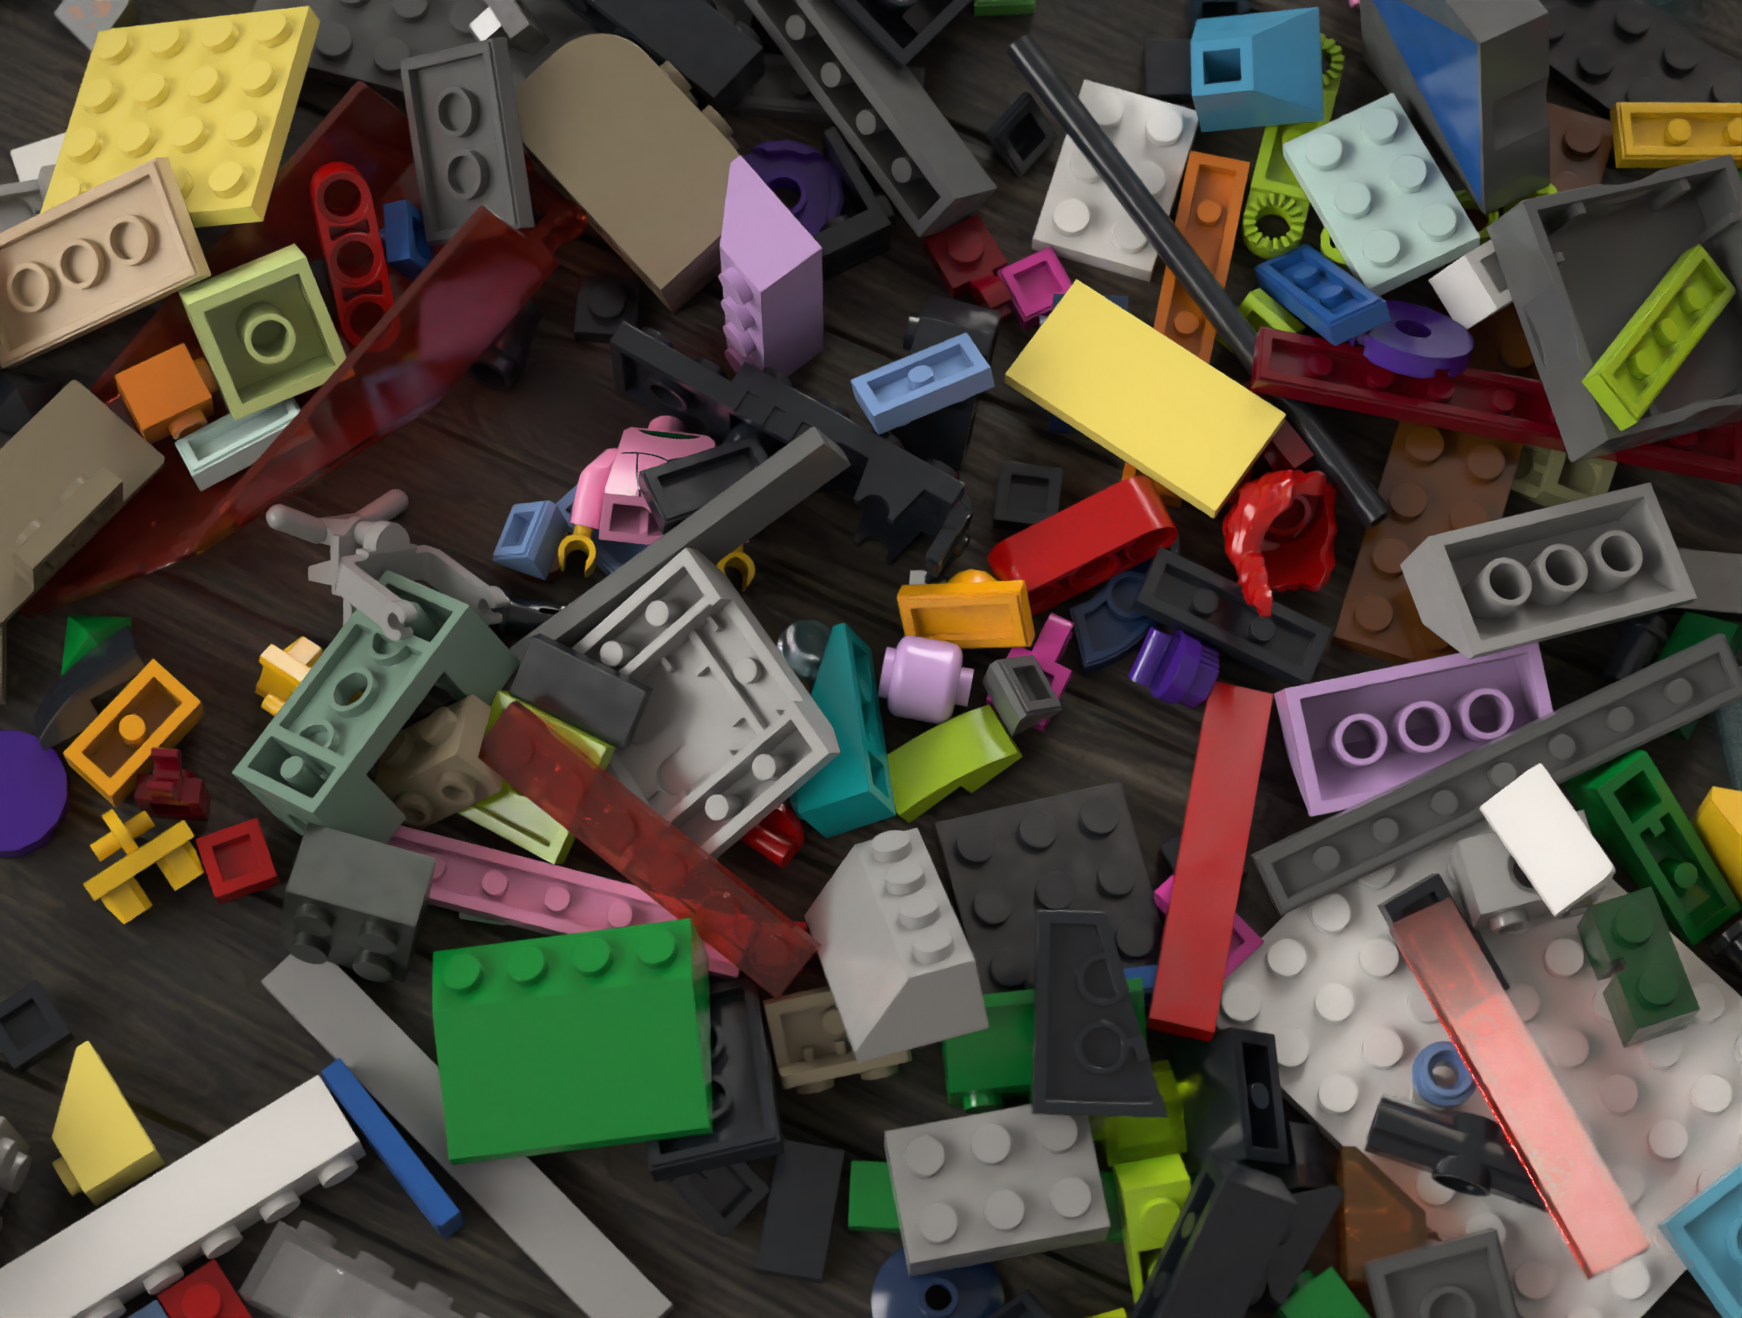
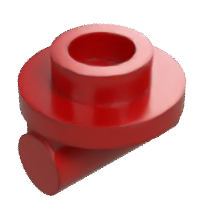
(777, 835)

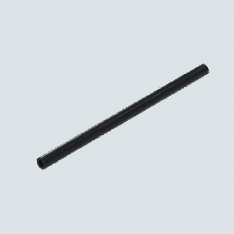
(1191, 272)

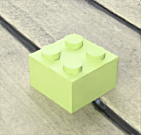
(264, 331)

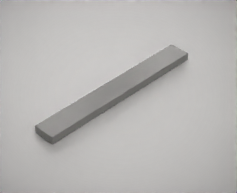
(506, 1189)

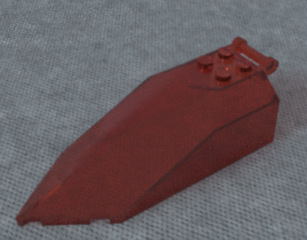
(383, 383)

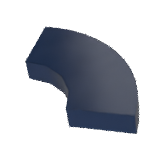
(1106, 624)

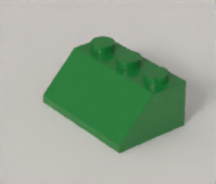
(997, 1061)

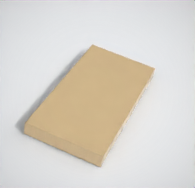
(95, 261)

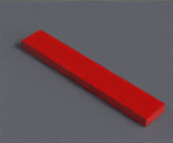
(1210, 862)

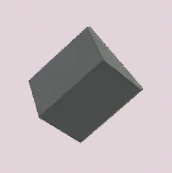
(1020, 693)

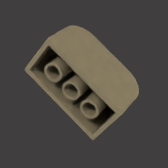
(633, 157)

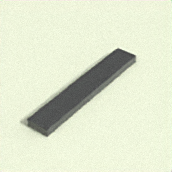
(713, 530)

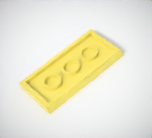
(1145, 398)

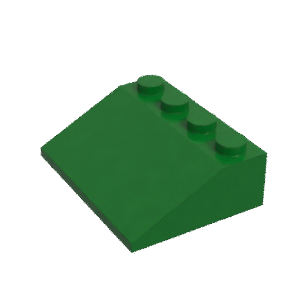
(573, 1041)

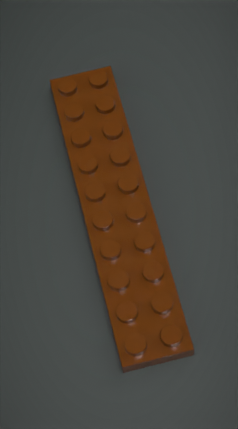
(1449, 477)

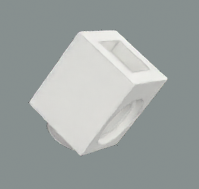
(1473, 286)

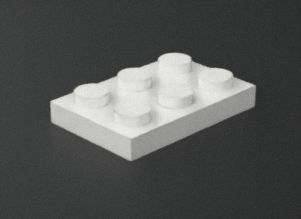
(1080, 211)

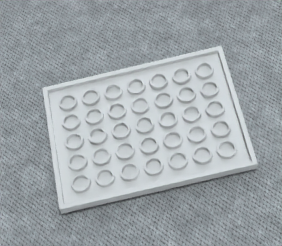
(1357, 1019)

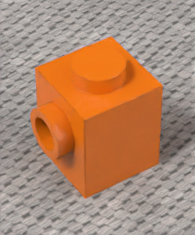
(168, 394)

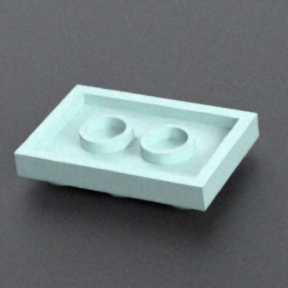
(1381, 196)

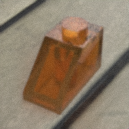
(1373, 1217)

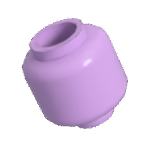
(925, 679)

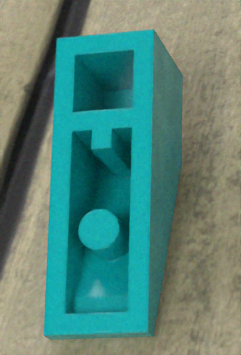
(857, 782)

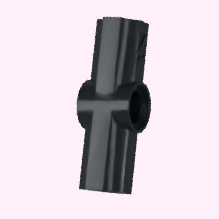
(1457, 1149)

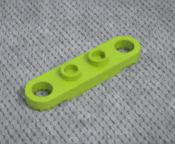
(1273, 185)

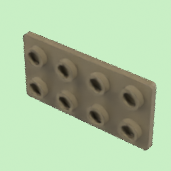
(62, 486)

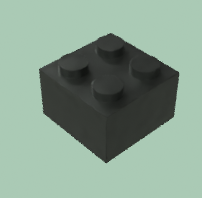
(356, 903)

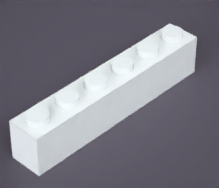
(186, 1211)

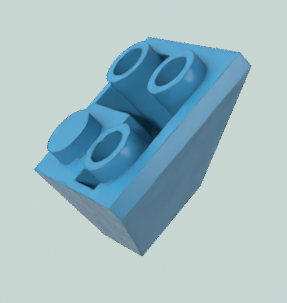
(1257, 69)

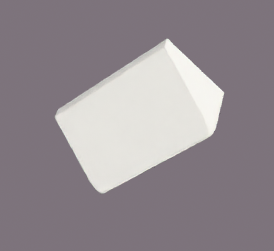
(1548, 840)

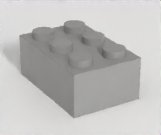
(994, 1187)

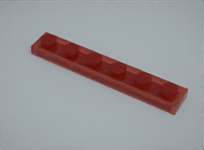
(647, 849)

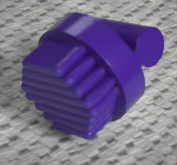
(1176, 667)

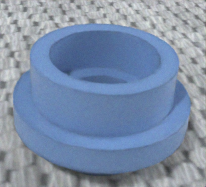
(1441, 1054)

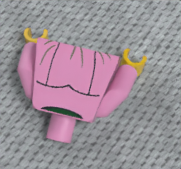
(613, 502)

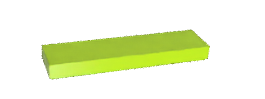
(1659, 337)

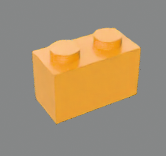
(119, 742)

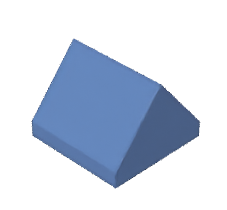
(531, 538)

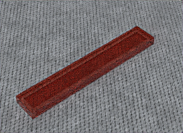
(1520, 1089)

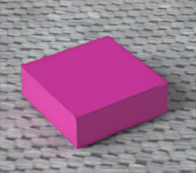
(1033, 285)

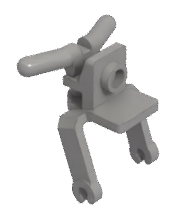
(367, 546)

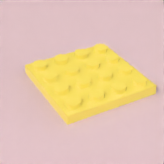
(193, 91)

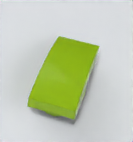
(951, 755)

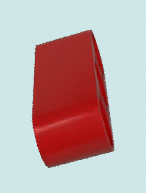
(340, 227)
(1086, 543)

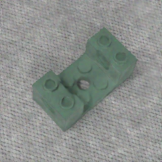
(319, 748)

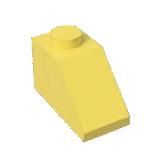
(99, 1133)

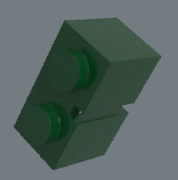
(1654, 989)

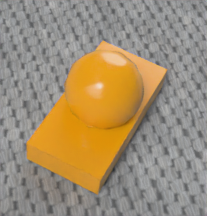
(969, 611)

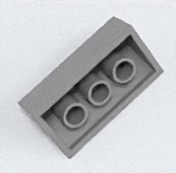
(1548, 572)
(895, 949)

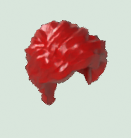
(1281, 535)

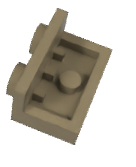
(436, 766)
(813, 1043)

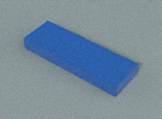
(1322, 294)
(392, 1149)

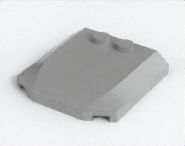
(726, 712)

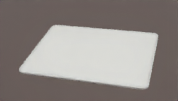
(33, 156)

